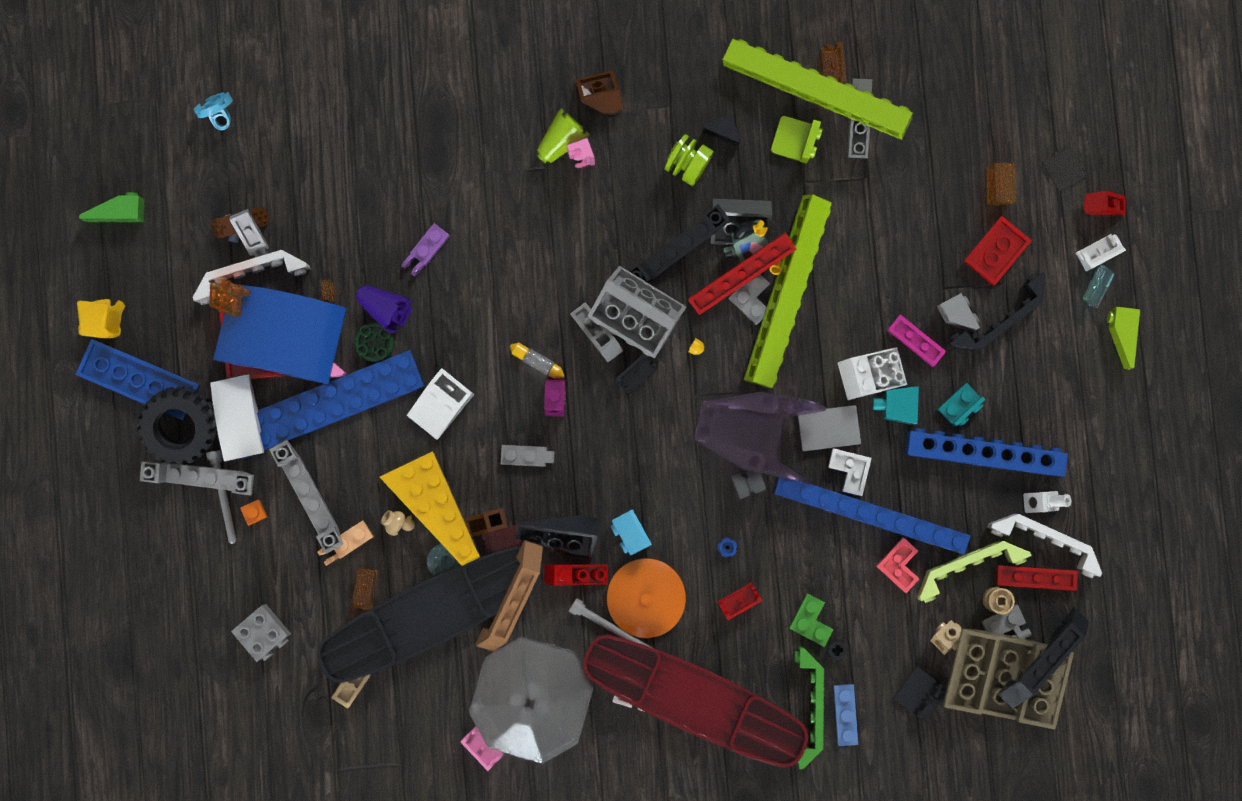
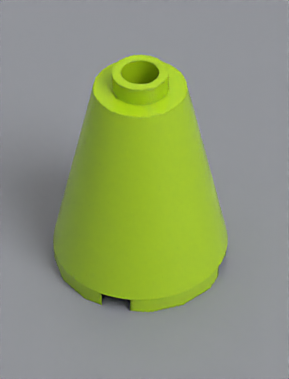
(562, 132)

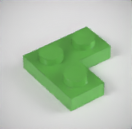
(806, 623)

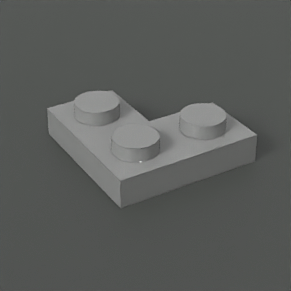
(746, 298)

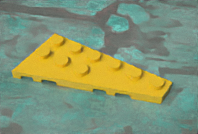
(429, 498)

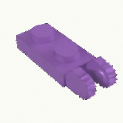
(426, 248)

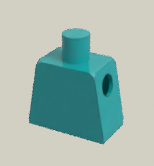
(899, 405)

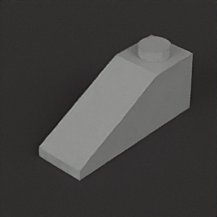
(598, 335)

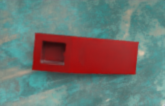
(575, 574)

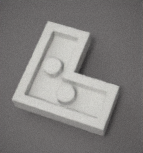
(856, 468)

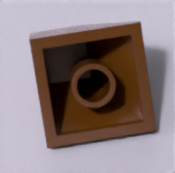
(600, 92)

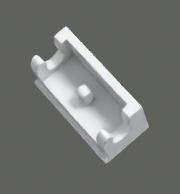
(1100, 251)

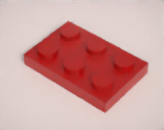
(997, 250)

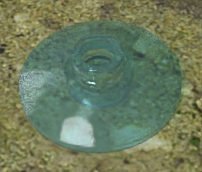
(437, 564)

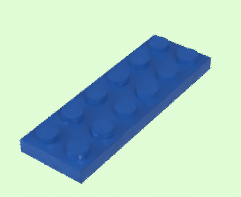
(129, 375)

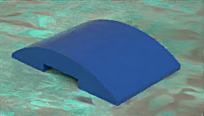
(282, 334)

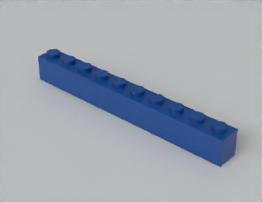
(872, 515)

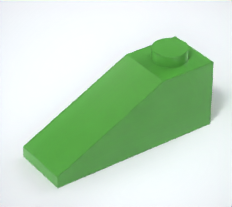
(119, 209)

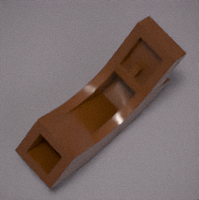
(486, 522)

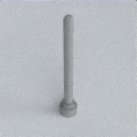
(215, 459)
(579, 609)

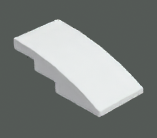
(236, 417)

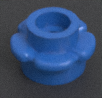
(732, 547)

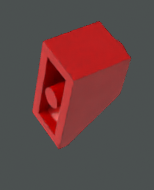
(1104, 204)

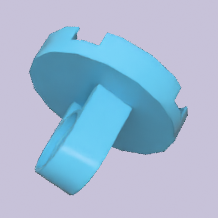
(215, 107)

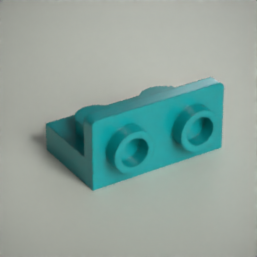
(961, 405)

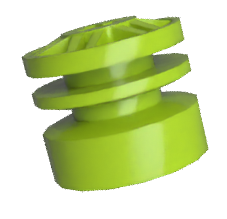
(688, 160)

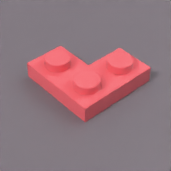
(894, 565)

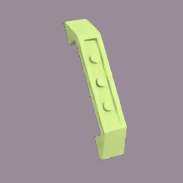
(929, 588)

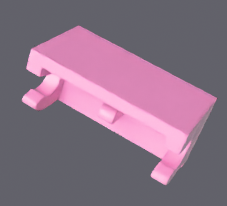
(579, 151)
(477, 747)

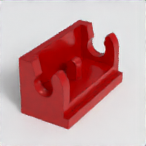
(739, 601)

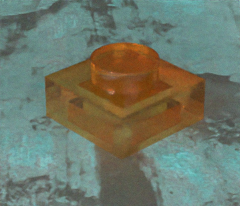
(328, 290)

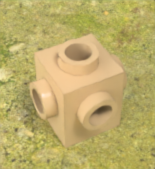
(947, 636)

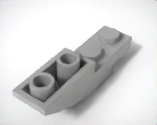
(857, 132)

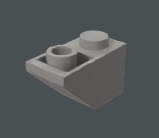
(958, 314)

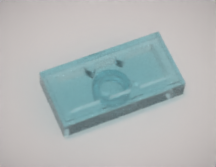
(1098, 286)

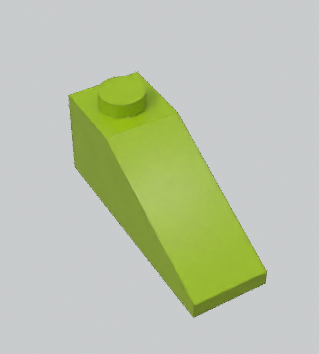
(1124, 331)

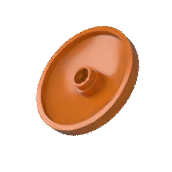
(646, 598)

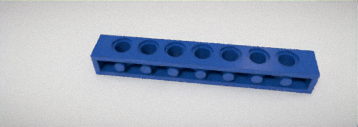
(1056, 459)

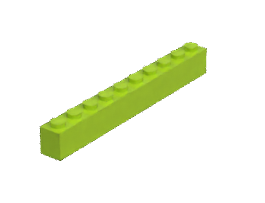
(817, 88)
(787, 292)

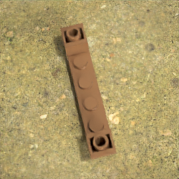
(515, 598)

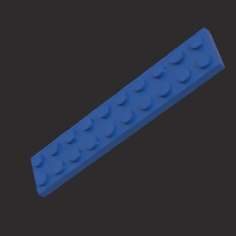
(339, 399)

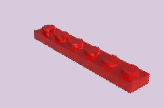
(742, 273)

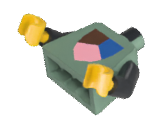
(747, 240)

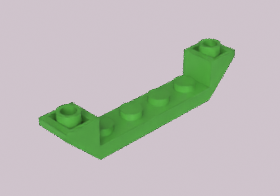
(805, 660)

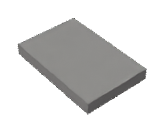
(829, 428)

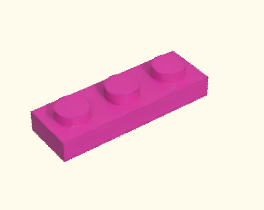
(916, 340)

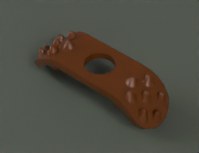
(223, 227)

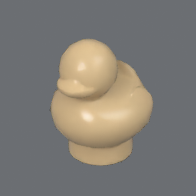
(395, 521)

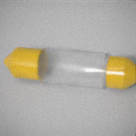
(537, 361)

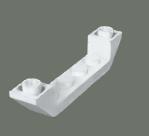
(238, 270)
(1088, 561)

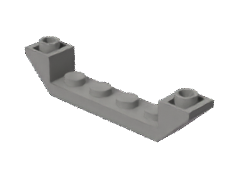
(235, 481)
(309, 496)

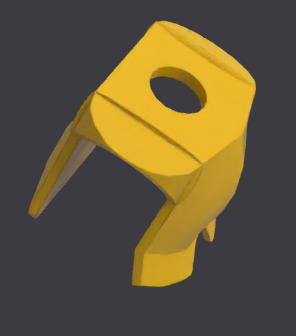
(100, 318)

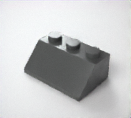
(739, 212)

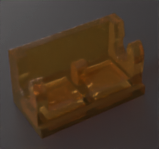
(833, 61)
(1001, 184)
(364, 588)

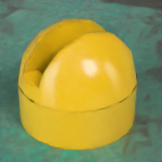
(696, 347)

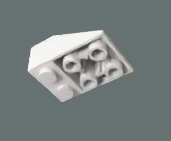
(872, 373)
(440, 404)

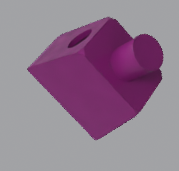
(555, 397)

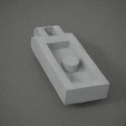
(249, 233)
(526, 455)

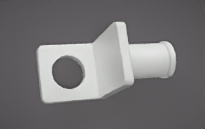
(1046, 501)

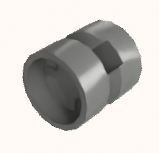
(748, 483)

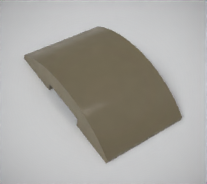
(991, 659)

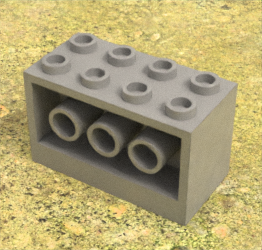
(636, 311)

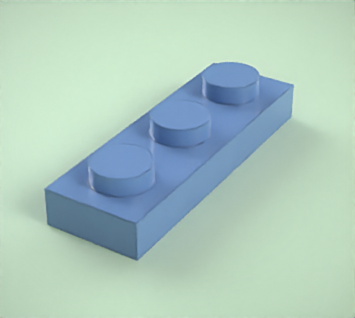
(845, 715)

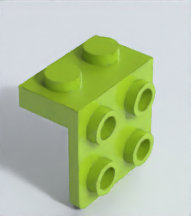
(796, 139)

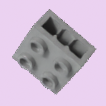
(261, 633)

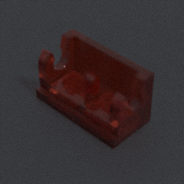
(501, 539)

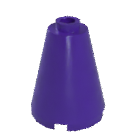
(384, 307)

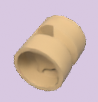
(998, 600)

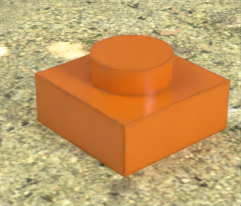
(253, 512)

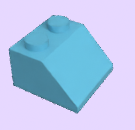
(631, 533)

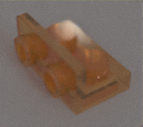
(227, 297)

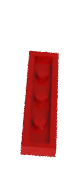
(1036, 577)

